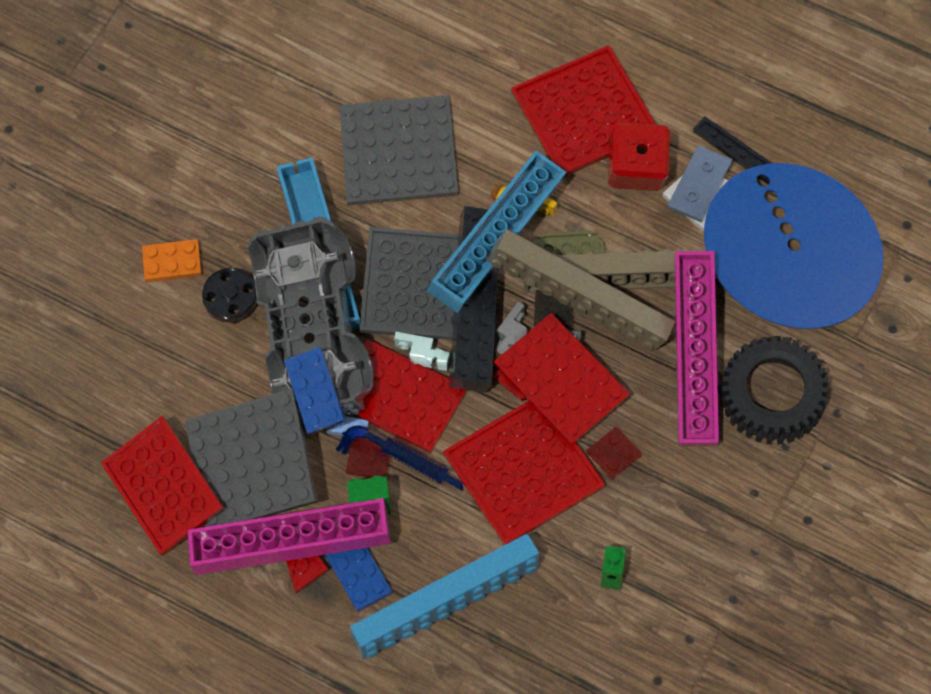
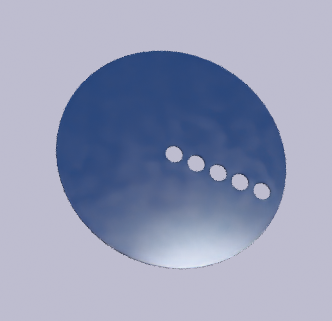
(802, 288)

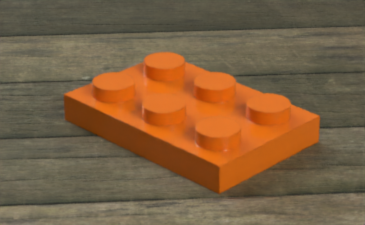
(171, 260)

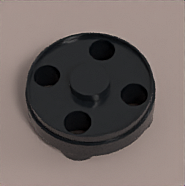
(229, 295)

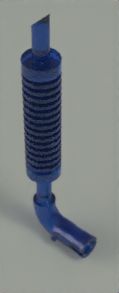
(399, 452)

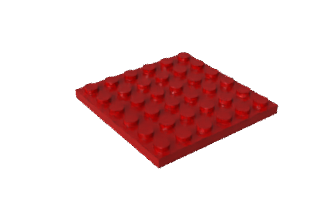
(578, 108)
(522, 472)

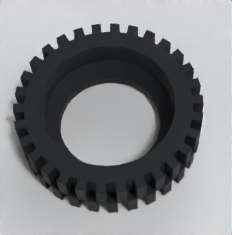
(768, 423)

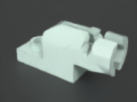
(423, 351)

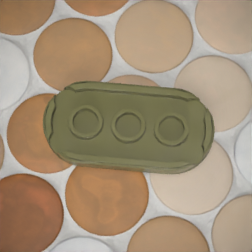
(570, 242)

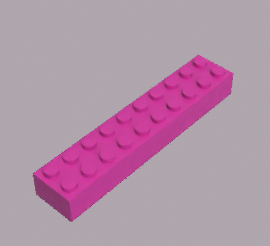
(696, 349)
(289, 536)

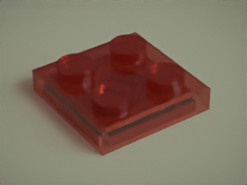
(613, 453)
(366, 459)

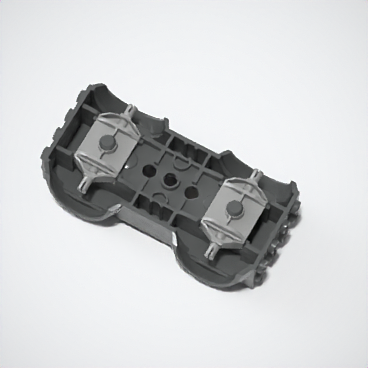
(318, 264)

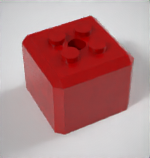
(639, 171)

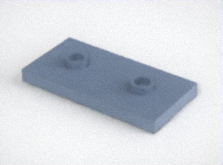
(699, 184)

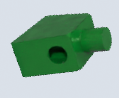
(613, 565)

